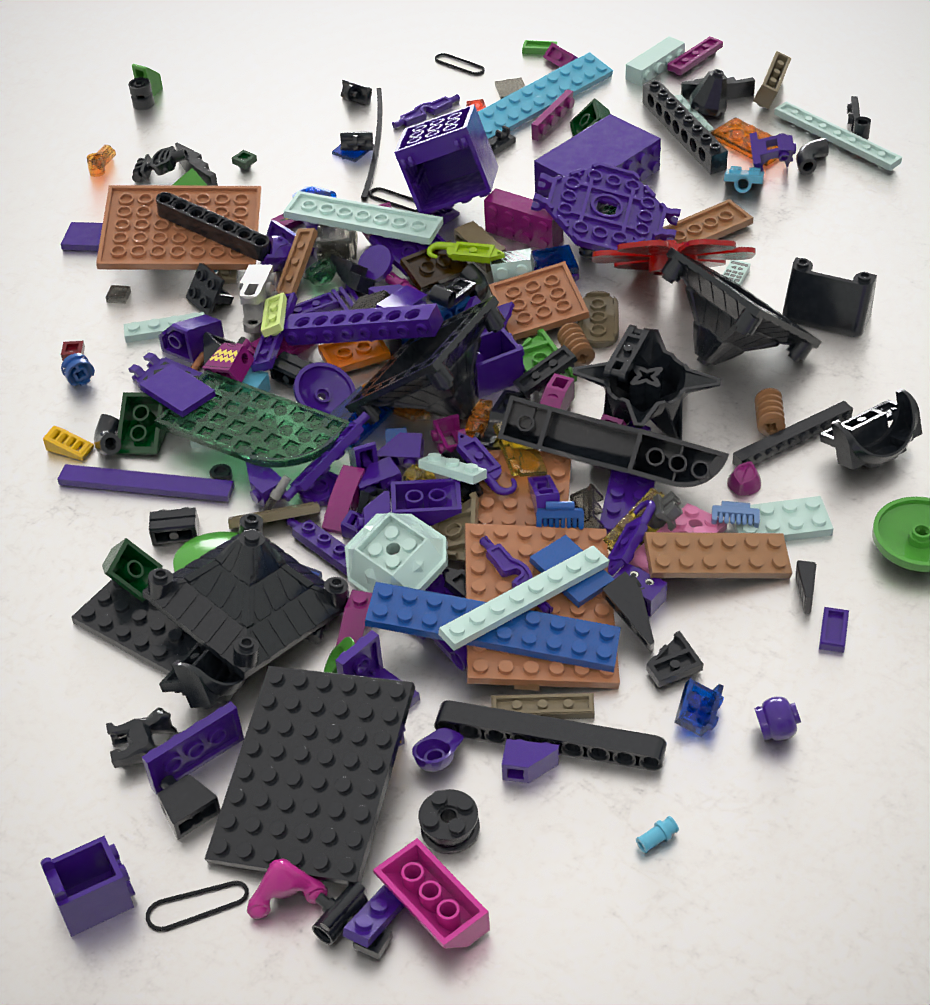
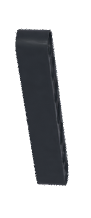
(213, 226)

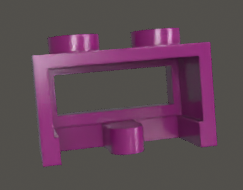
(444, 428)

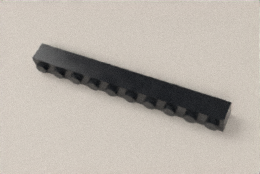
(793, 434)

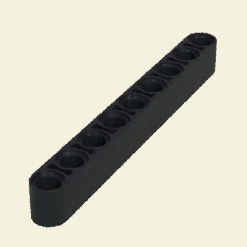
(573, 737)

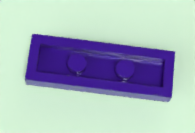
(373, 917)

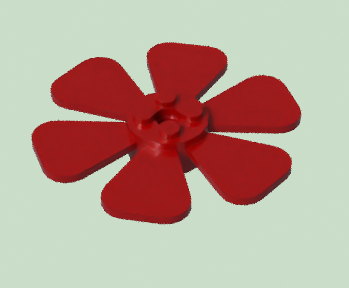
(652, 253)

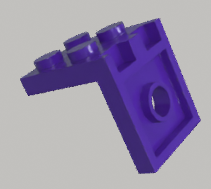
(366, 660)

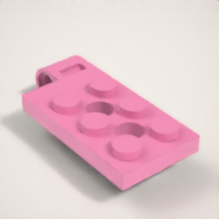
(691, 517)

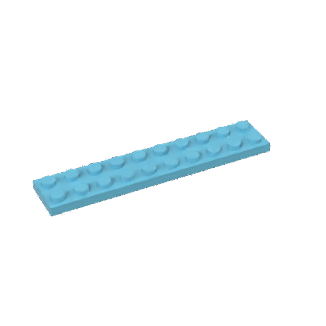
(539, 95)

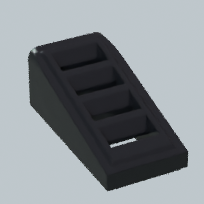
(805, 581)

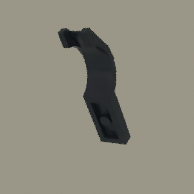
(496, 416)

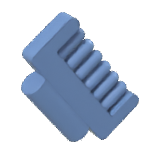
(737, 510)

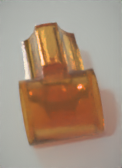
(98, 161)

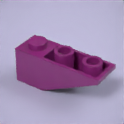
(559, 392)

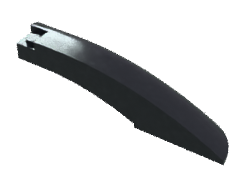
(609, 444)

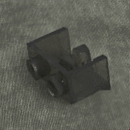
(588, 500)

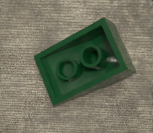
(137, 424)

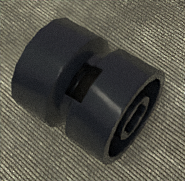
(141, 93)

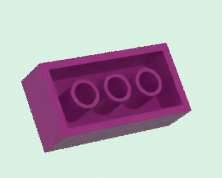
(512, 218)

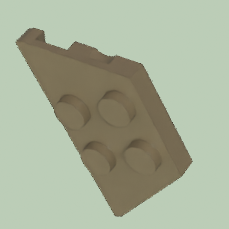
(454, 528)

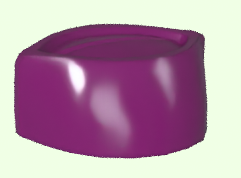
(744, 479)

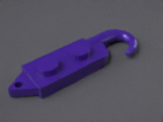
(474, 452)
(630, 537)

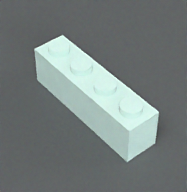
(653, 60)

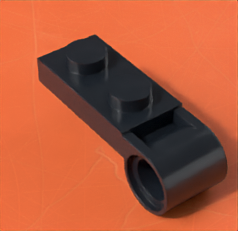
(859, 124)
(451, 293)

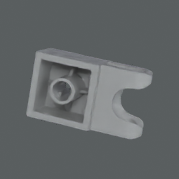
(255, 287)

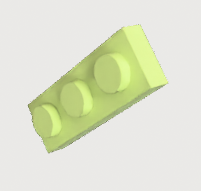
(274, 315)

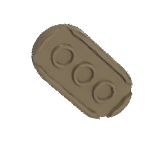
(603, 324)

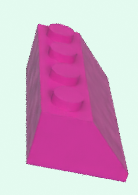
(434, 896)

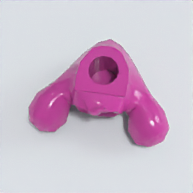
(281, 882)

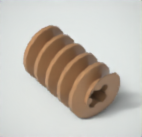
(576, 341)
(769, 411)

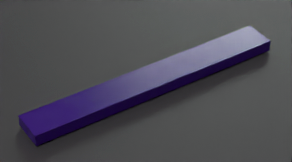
(146, 482)

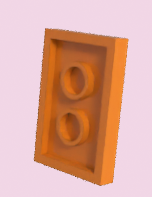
(354, 355)

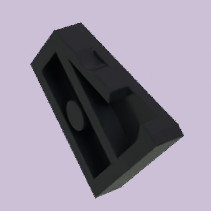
(674, 662)

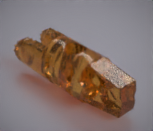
(479, 417)

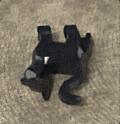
(139, 736)

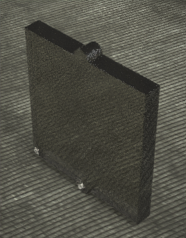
(508, 86)

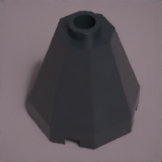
(711, 94)

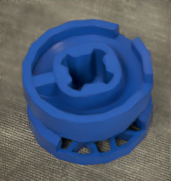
(77, 369)

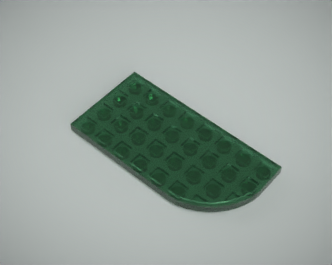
(255, 425)

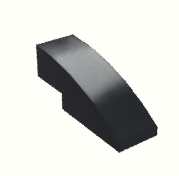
(353, 274)

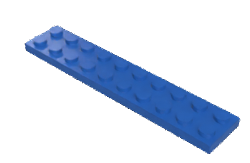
(529, 634)

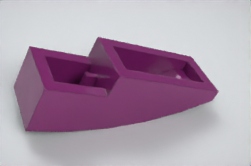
(343, 498)

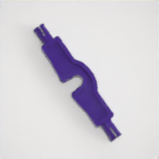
(419, 112)
(508, 566)

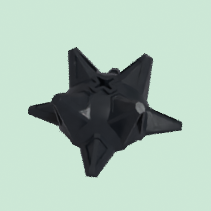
(652, 389)

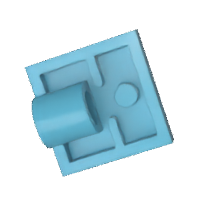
(753, 175)

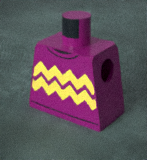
(231, 360)

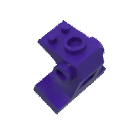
(784, 152)

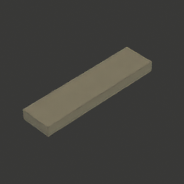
(280, 513)
(549, 705)

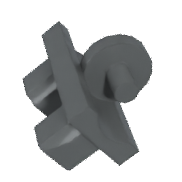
(666, 511)

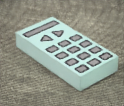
(737, 271)

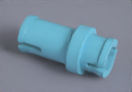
(660, 832)

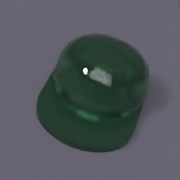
(320, 272)

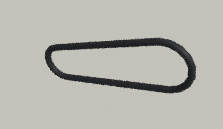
(199, 915)

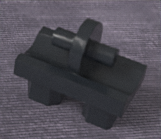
(355, 91)
(356, 141)

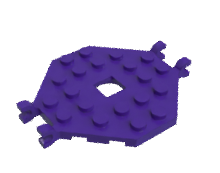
(575, 200)

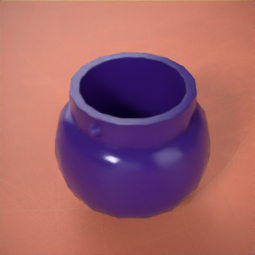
(777, 718)

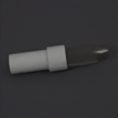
(277, 493)

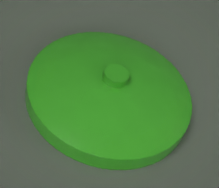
(903, 532)

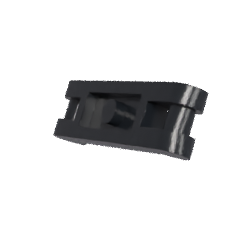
(627, 353)

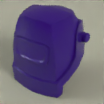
(278, 253)

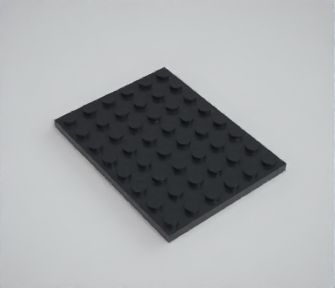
(312, 773)

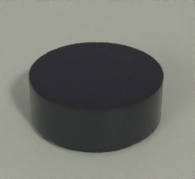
(221, 472)

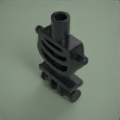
(161, 162)

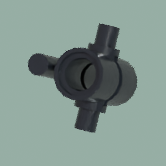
(338, 912)

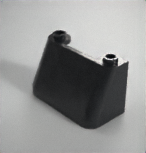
(828, 300)

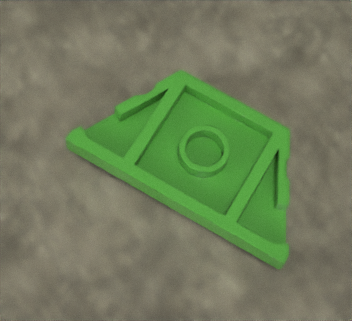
(538, 349)

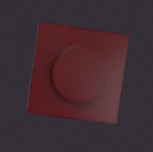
(72, 347)

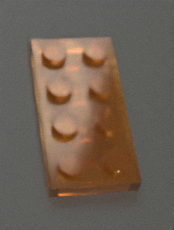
(736, 136)

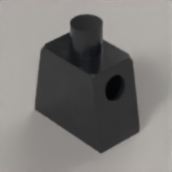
(186, 804)

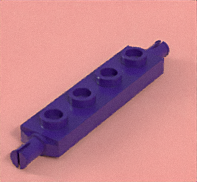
(321, 465)
(320, 542)

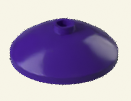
(322, 381)

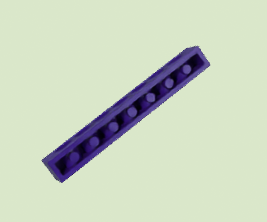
(363, 324)

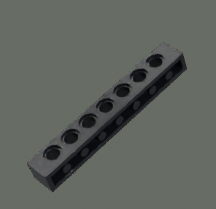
(685, 127)

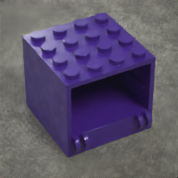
(447, 160)

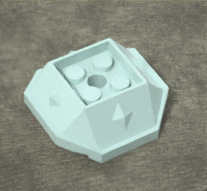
(416, 565)

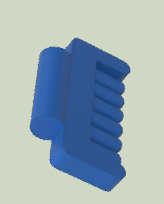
(561, 510)

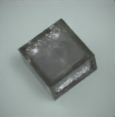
(336, 242)

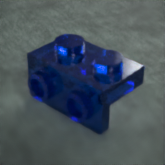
(699, 707)

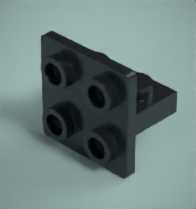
(207, 290)

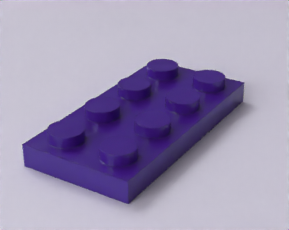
(621, 496)
(194, 746)

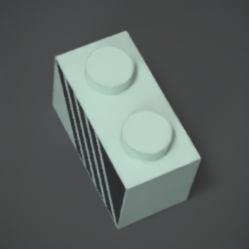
(514, 264)

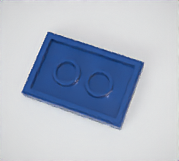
(560, 551)

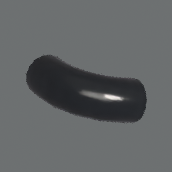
(809, 152)
(473, 274)
(106, 436)

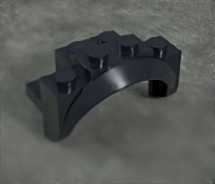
(869, 439)
(202, 679)

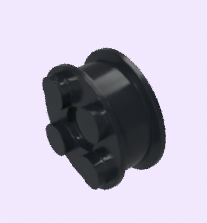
(453, 807)

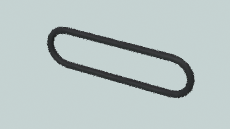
(468, 71)
(392, 203)

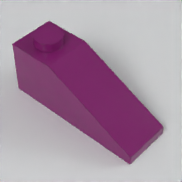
(354, 616)

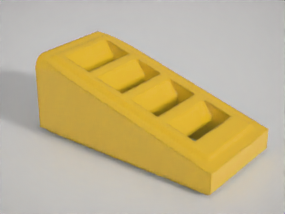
(57, 435)

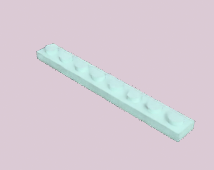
(838, 136)
(522, 598)

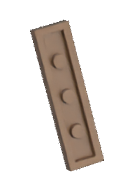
(297, 260)

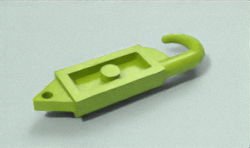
(467, 251)

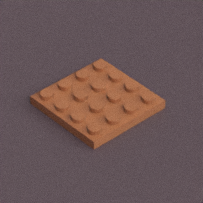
(541, 300)

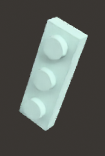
(452, 468)

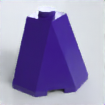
(185, 337)

